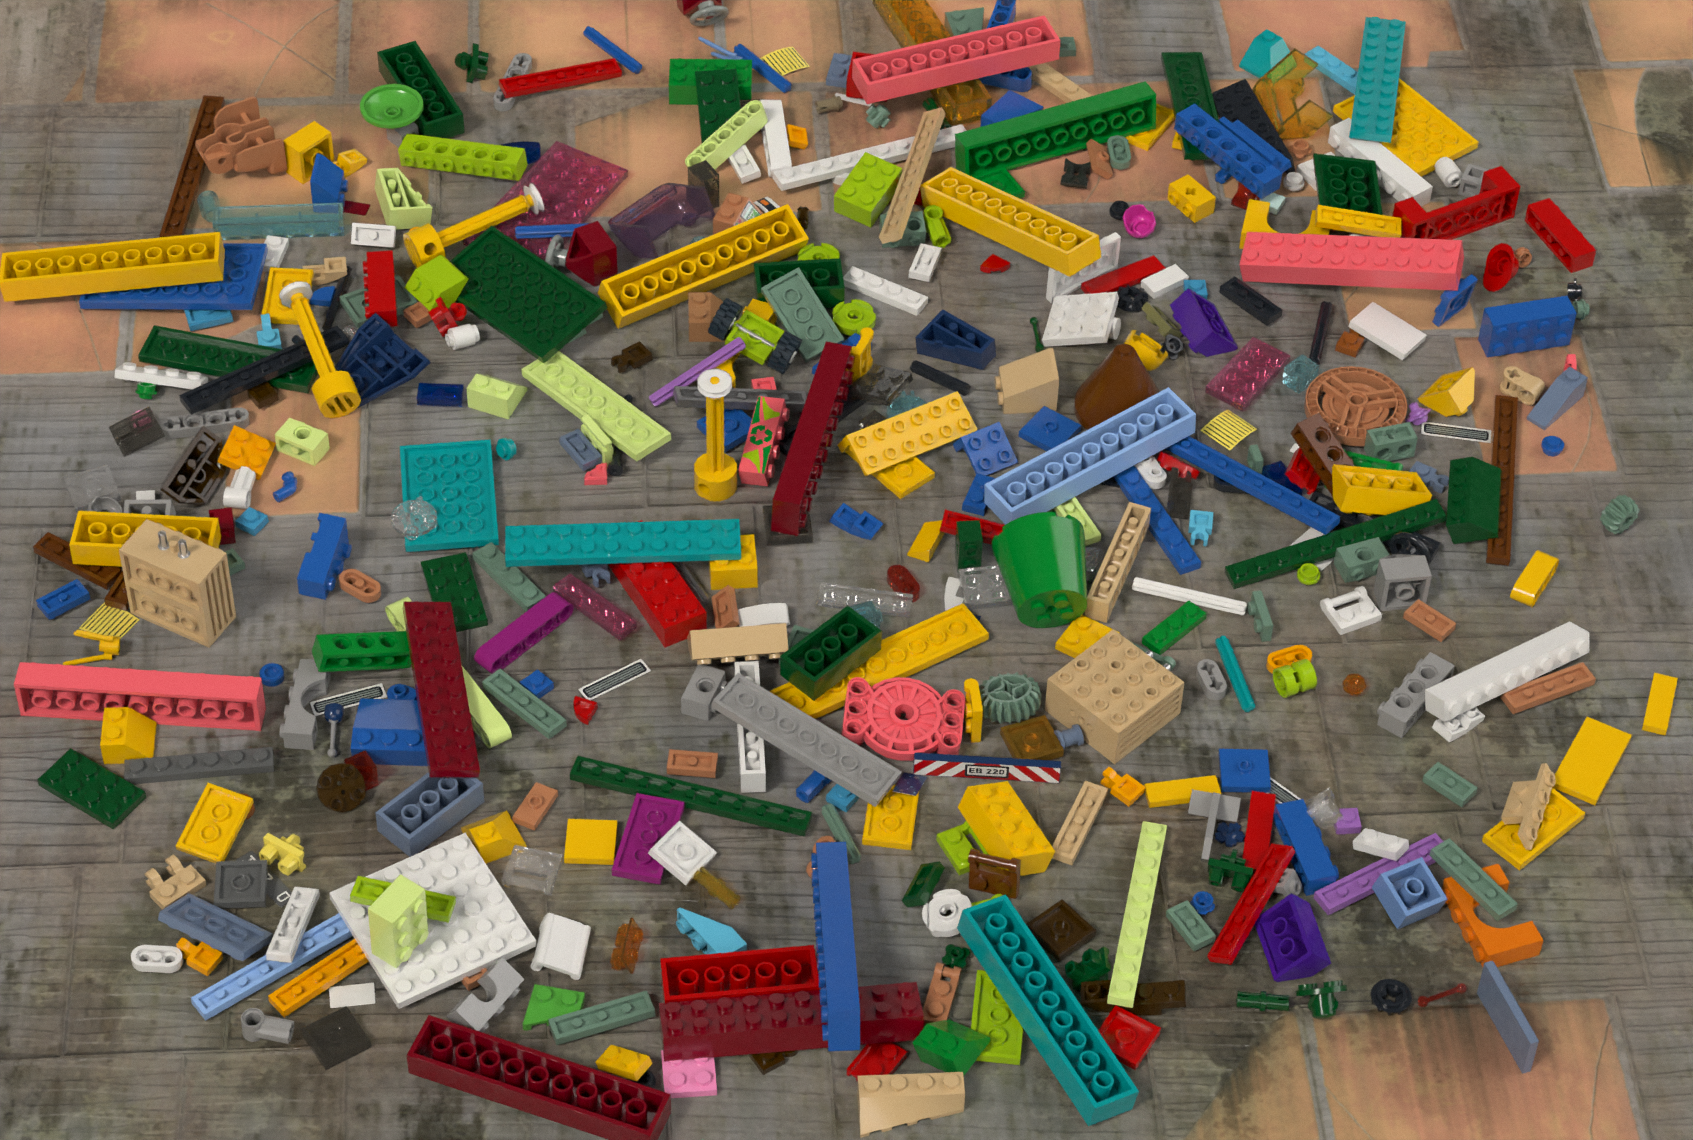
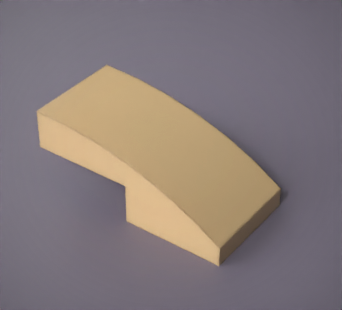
(333, 269)

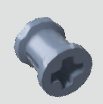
(1070, 736)

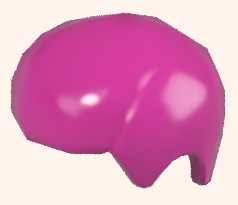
(1139, 221)

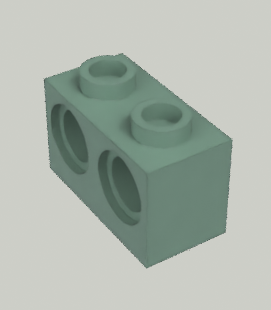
(914, 232)
(1391, 442)

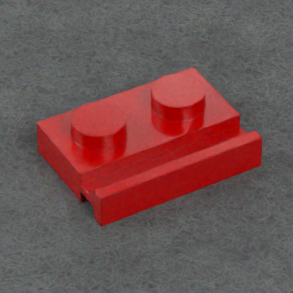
(1302, 472)
(877, 1060)

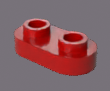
(1168, 461)

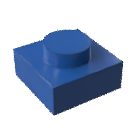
(537, 684)

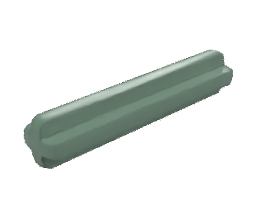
(840, 832)

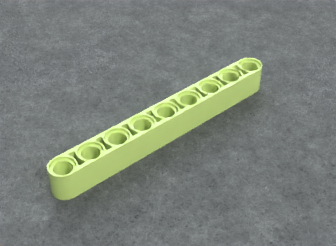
(485, 718)

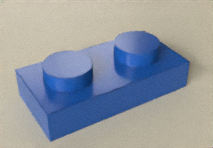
(974, 499)
(63, 599)

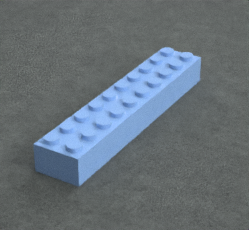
(1091, 457)

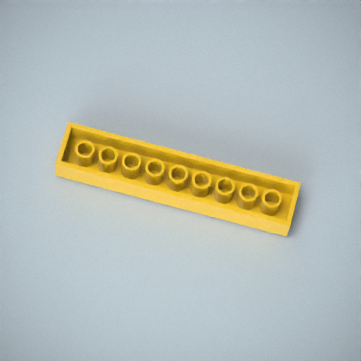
(1012, 221)
(112, 266)
(702, 266)

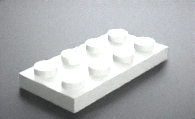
(1061, 284)

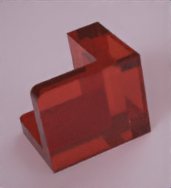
(1242, 197)
(366, 767)

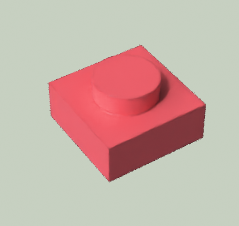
(764, 383)

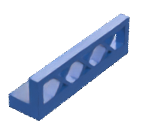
(1257, 144)

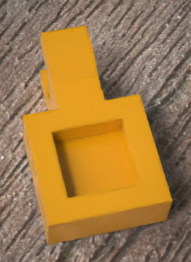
(1123, 788)
(200, 957)

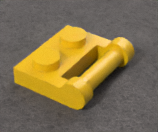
(862, 354)
(973, 710)

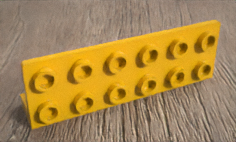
(909, 434)

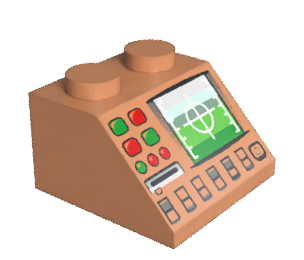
(734, 211)

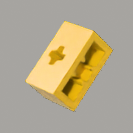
(1191, 198)

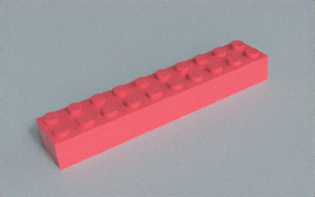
(955, 59)
(1352, 261)
(159, 695)

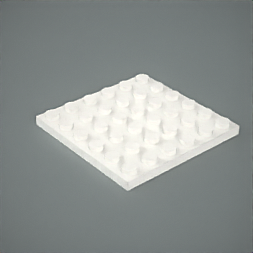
(478, 933)

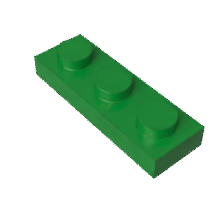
(1174, 628)

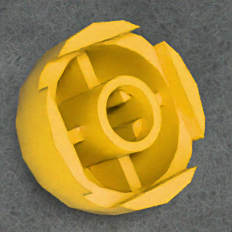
(1147, 350)

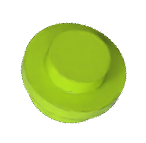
(1308, 574)

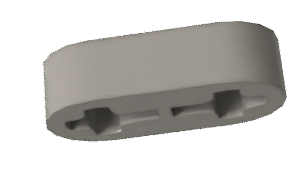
(1207, 680)

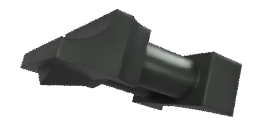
(1072, 180)

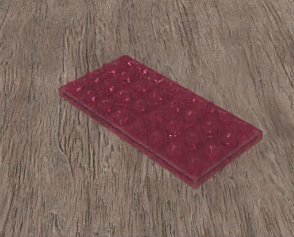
(571, 191)

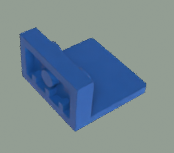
(987, 449)

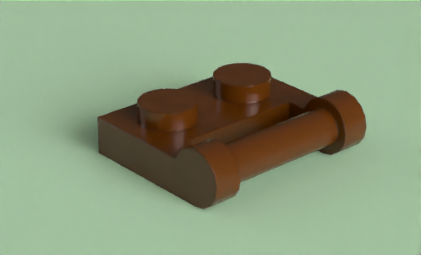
(994, 879)

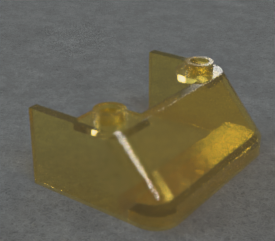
(1278, 94)

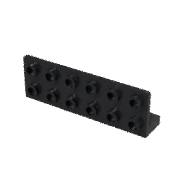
(1241, 103)

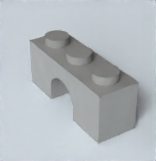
(500, 984)

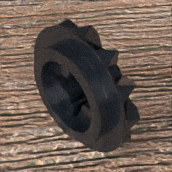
(1126, 303)
(1394, 989)

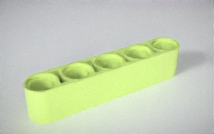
(730, 136)

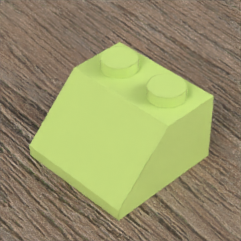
(494, 395)

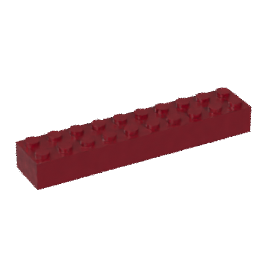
(812, 439)
(782, 1022)
(537, 1082)

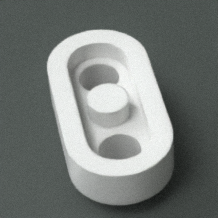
(1152, 473)
(157, 958)

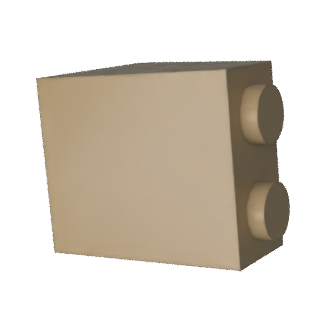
(1028, 383)

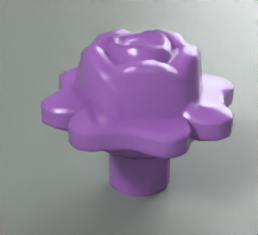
(1418, 414)

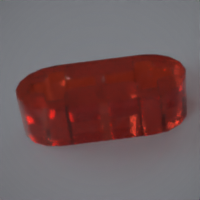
(906, 581)

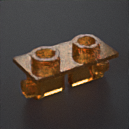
(628, 939)

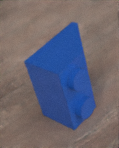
(327, 182)

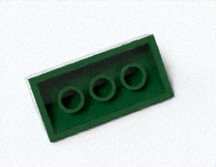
(1473, 500)

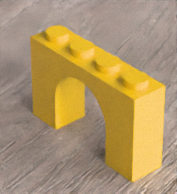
(1257, 218)

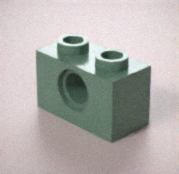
(1359, 559)

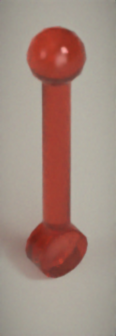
(1423, 1001)

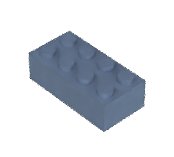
(428, 810)

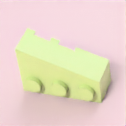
(399, 201)

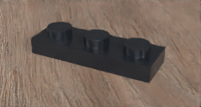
(1250, 301)

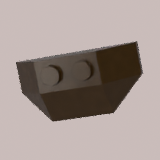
(196, 470)

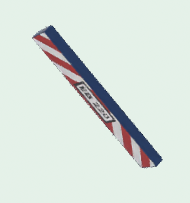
(987, 767)

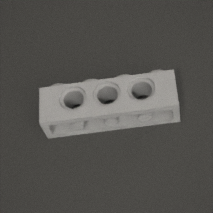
(1408, 700)

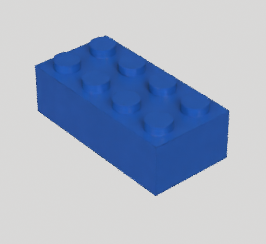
(1527, 326)

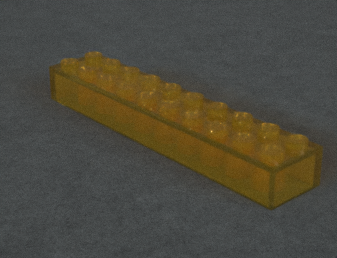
(917, 23)

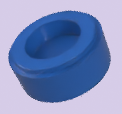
(272, 674)

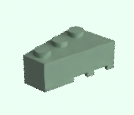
(964, 21)

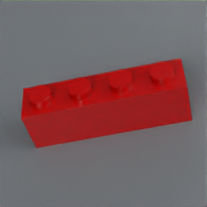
(1560, 235)
(380, 286)

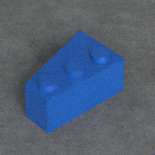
(326, 558)

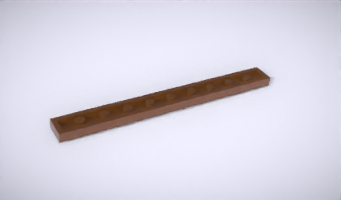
(191, 170)
(1503, 456)

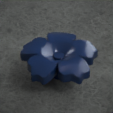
(1230, 834)

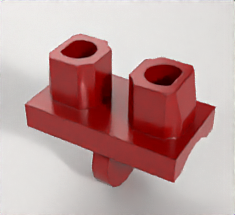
(455, 313)

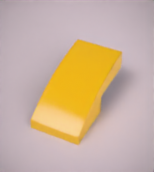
(350, 161)

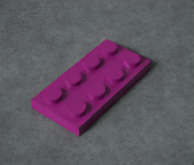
(647, 824)

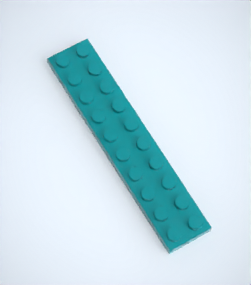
(1377, 79)
(622, 542)

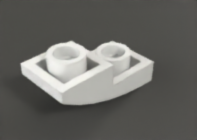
(764, 614)
(1458, 725)

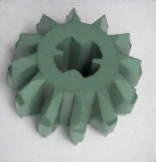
(1619, 514)

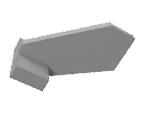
(1214, 807)

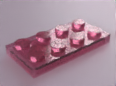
(1247, 374)

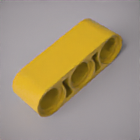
(1534, 578)

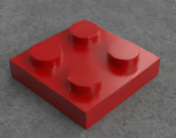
(1128, 1036)

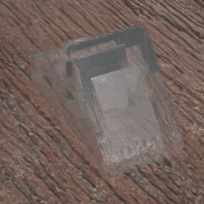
(1323, 809)

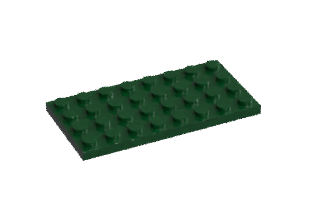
(523, 295)

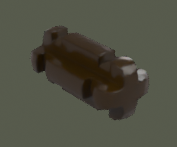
(803, 216)

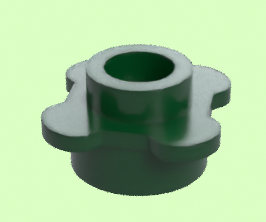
(951, 961)

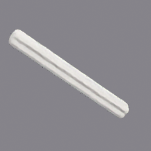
(1185, 595)

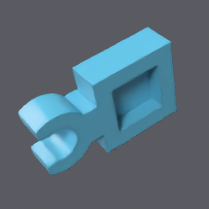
(1200, 526)

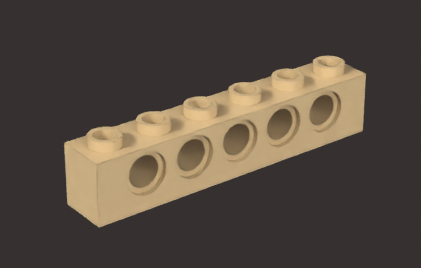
(1117, 562)

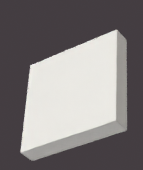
(682, 852)

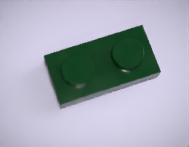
(923, 884)

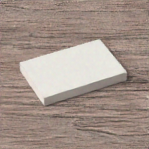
(1387, 330)

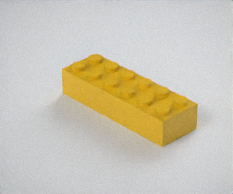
(102, 534)

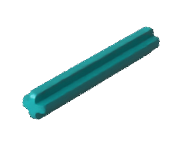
(1235, 674)

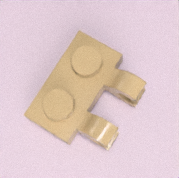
(182, 882)

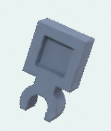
(1429, 476)
(597, 571)

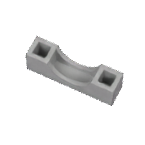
(300, 726)

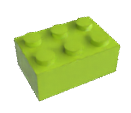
(867, 189)

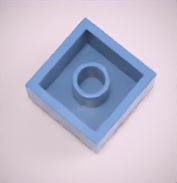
(1409, 893)

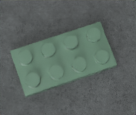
(801, 313)

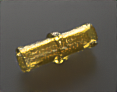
(717, 887)

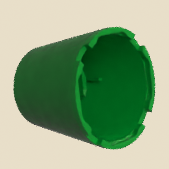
(1043, 568)

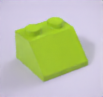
(436, 280)

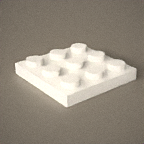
(1080, 319)

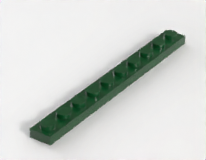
(1325, 546)
(695, 796)

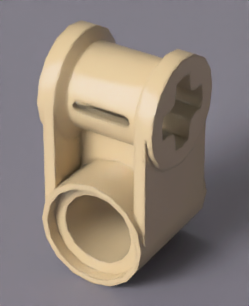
(1523, 386)

